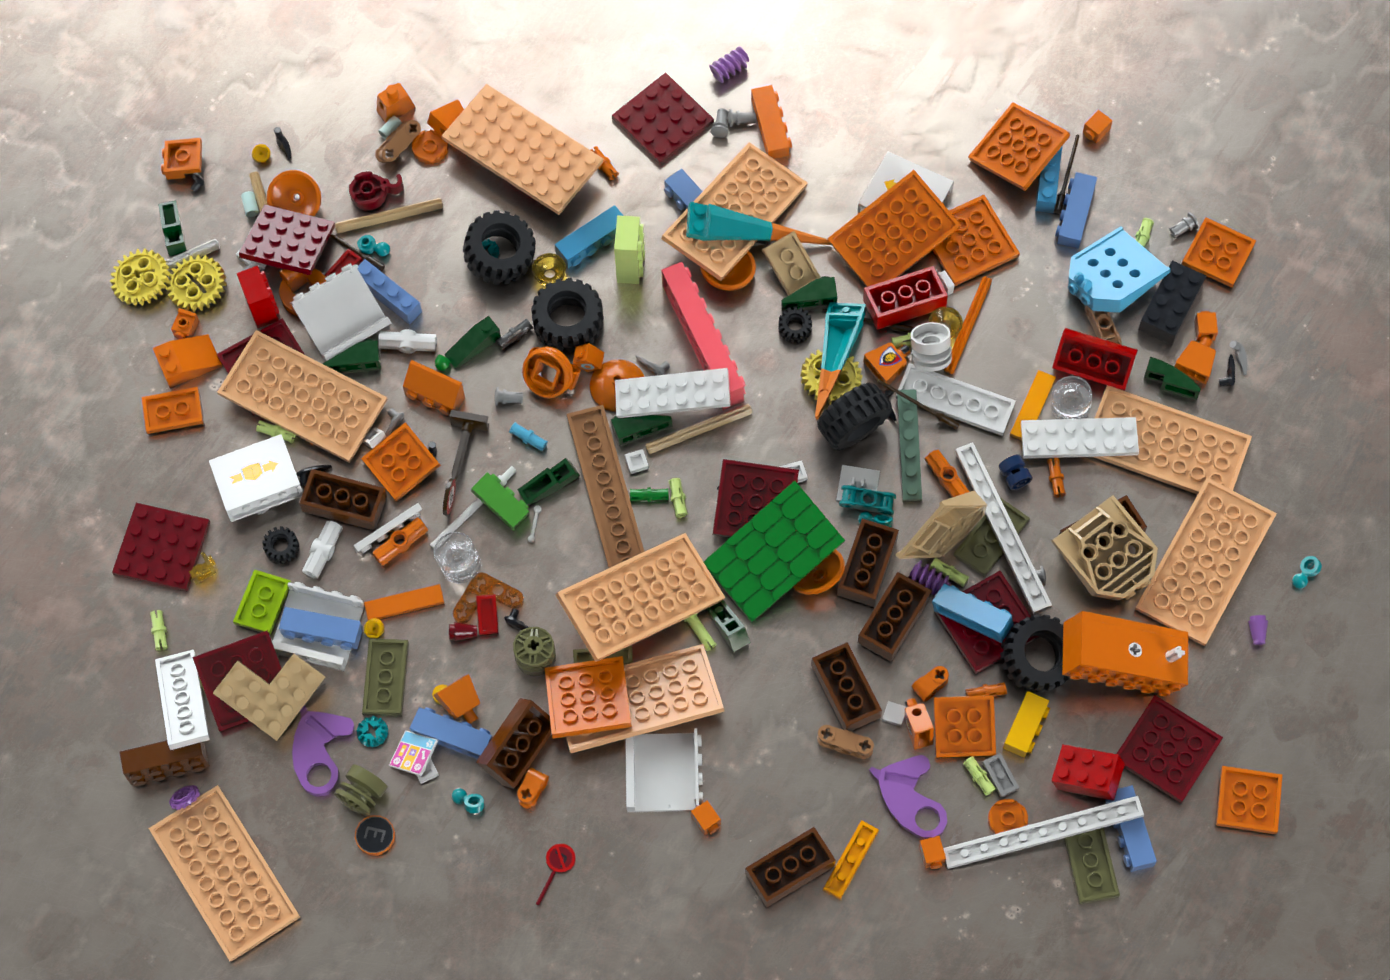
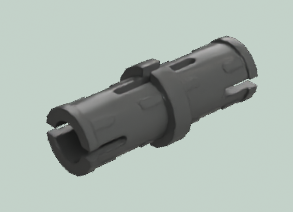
(503, 341)

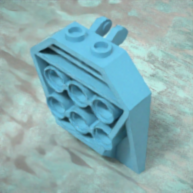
(1113, 272)

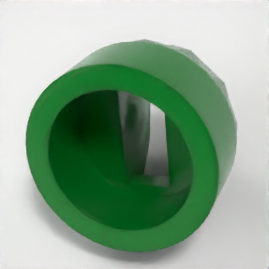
(442, 362)

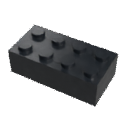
(1172, 303)

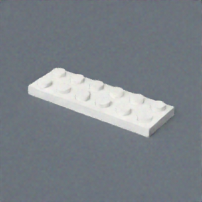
(672, 393)
(959, 399)
(1079, 437)
(181, 700)

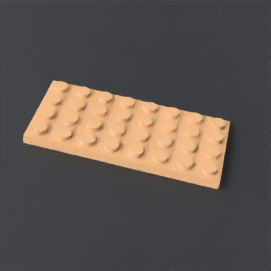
(522, 149)
(747, 185)
(302, 396)
(1175, 443)
(1205, 561)
(640, 597)
(662, 695)
(224, 873)

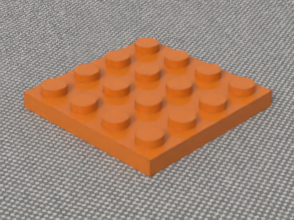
(1019, 146)
(977, 244)
(587, 697)

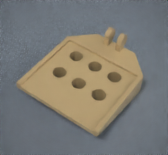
(945, 527)
(1118, 580)

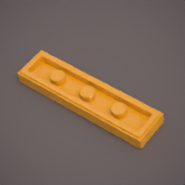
(1034, 401)
(850, 860)

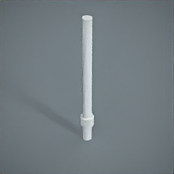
(472, 508)

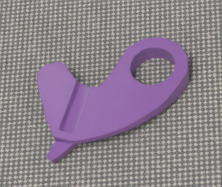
(309, 749)
(898, 792)

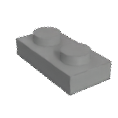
(1000, 775)

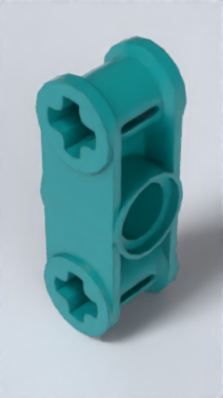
(878, 500)

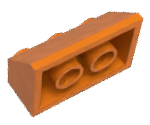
(433, 388)

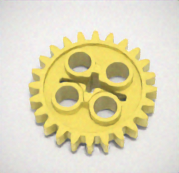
(209, 272)
(140, 277)
(811, 376)

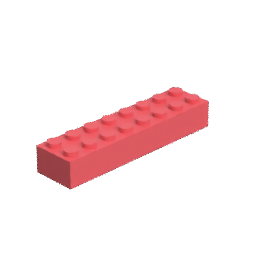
(700, 328)

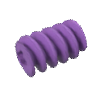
(729, 64)
(928, 578)

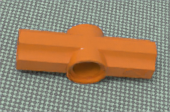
(941, 467)
(409, 533)

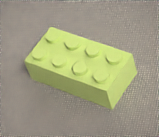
(629, 249)

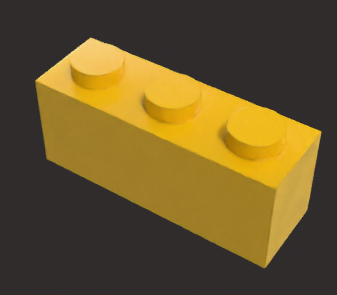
(1027, 725)

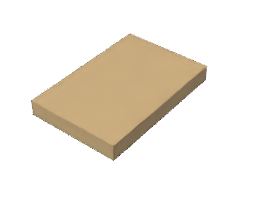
(791, 263)

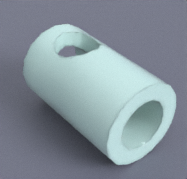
(389, 127)
(249, 204)

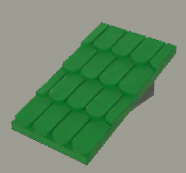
(773, 551)

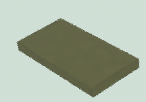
(981, 546)
(385, 677)
(1091, 866)

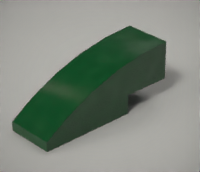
(172, 228)
(1172, 378)
(548, 481)

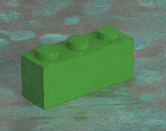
(500, 500)

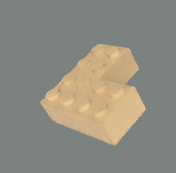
(273, 704)

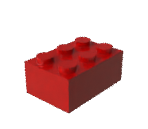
(258, 296)
(1088, 772)

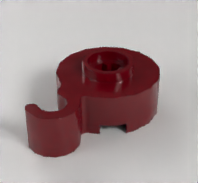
(378, 188)

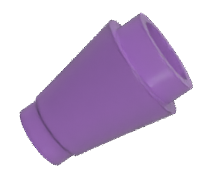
(1258, 628)

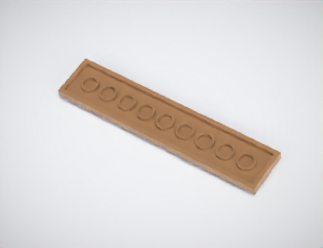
(605, 485)

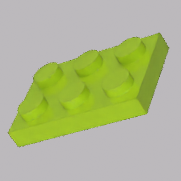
(262, 602)

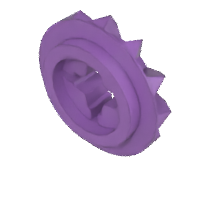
(184, 797)

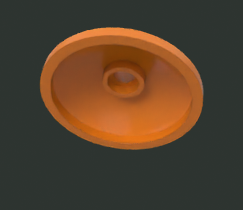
(289, 183)
(737, 278)
(603, 384)
(823, 575)

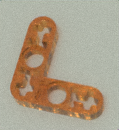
(485, 589)

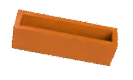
(770, 122)

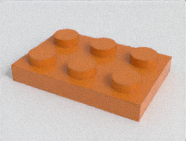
(172, 410)

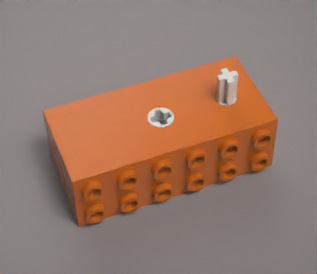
(1125, 653)

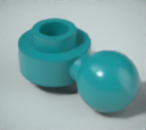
(381, 248)
(882, 519)
(1301, 579)
(473, 803)

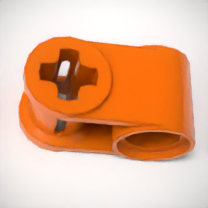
(928, 685)
(533, 785)

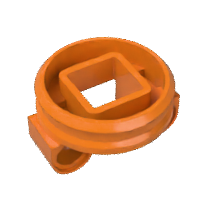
(293, 281)
(565, 377)

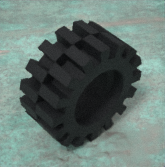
(791, 334)
(286, 534)

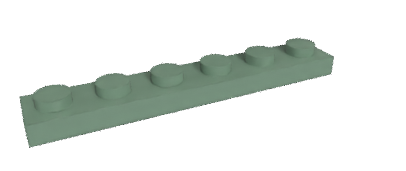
(909, 447)

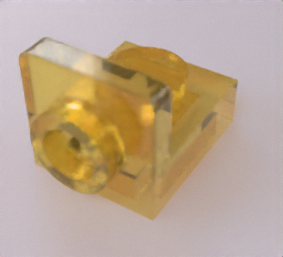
(203, 571)

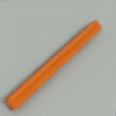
(968, 323)

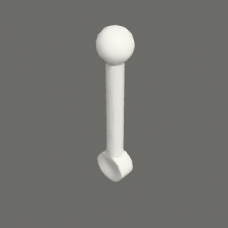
(537, 509)

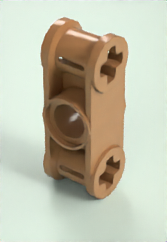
(397, 141)
(1103, 318)
(845, 742)

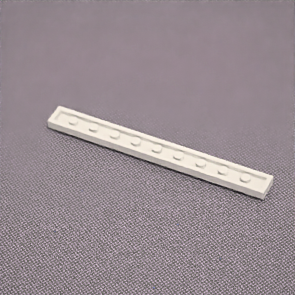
(1004, 529)
(1043, 832)

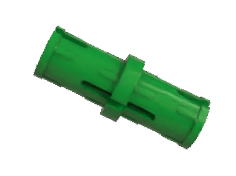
(649, 494)

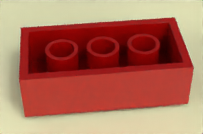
(905, 297)
(1094, 359)

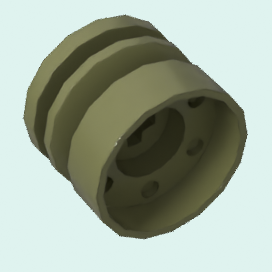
(534, 662)
(358, 793)

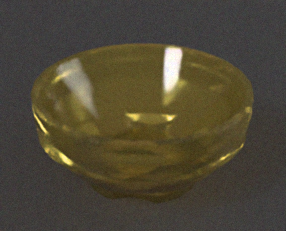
(548, 262)
(949, 316)

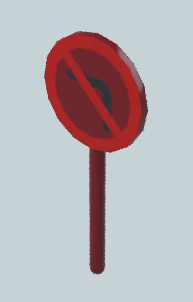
(559, 859)

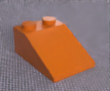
(186, 358)

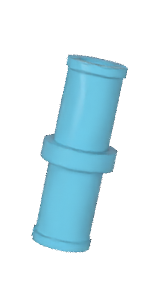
(528, 436)

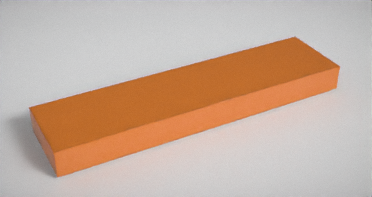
(404, 602)

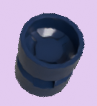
(1015, 472)

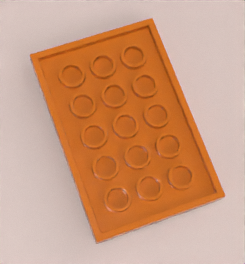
(894, 231)

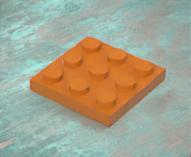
(1218, 252)
(400, 461)
(964, 726)
(1249, 800)

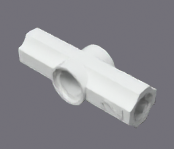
(407, 341)
(322, 549)

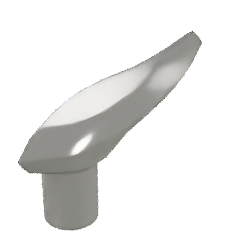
(1240, 355)
(659, 370)
(397, 418)

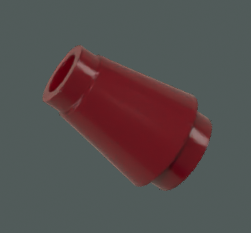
(462, 631)

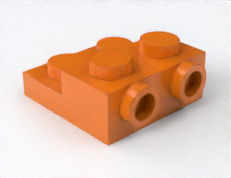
(181, 157)

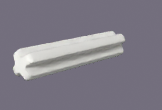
(201, 250)

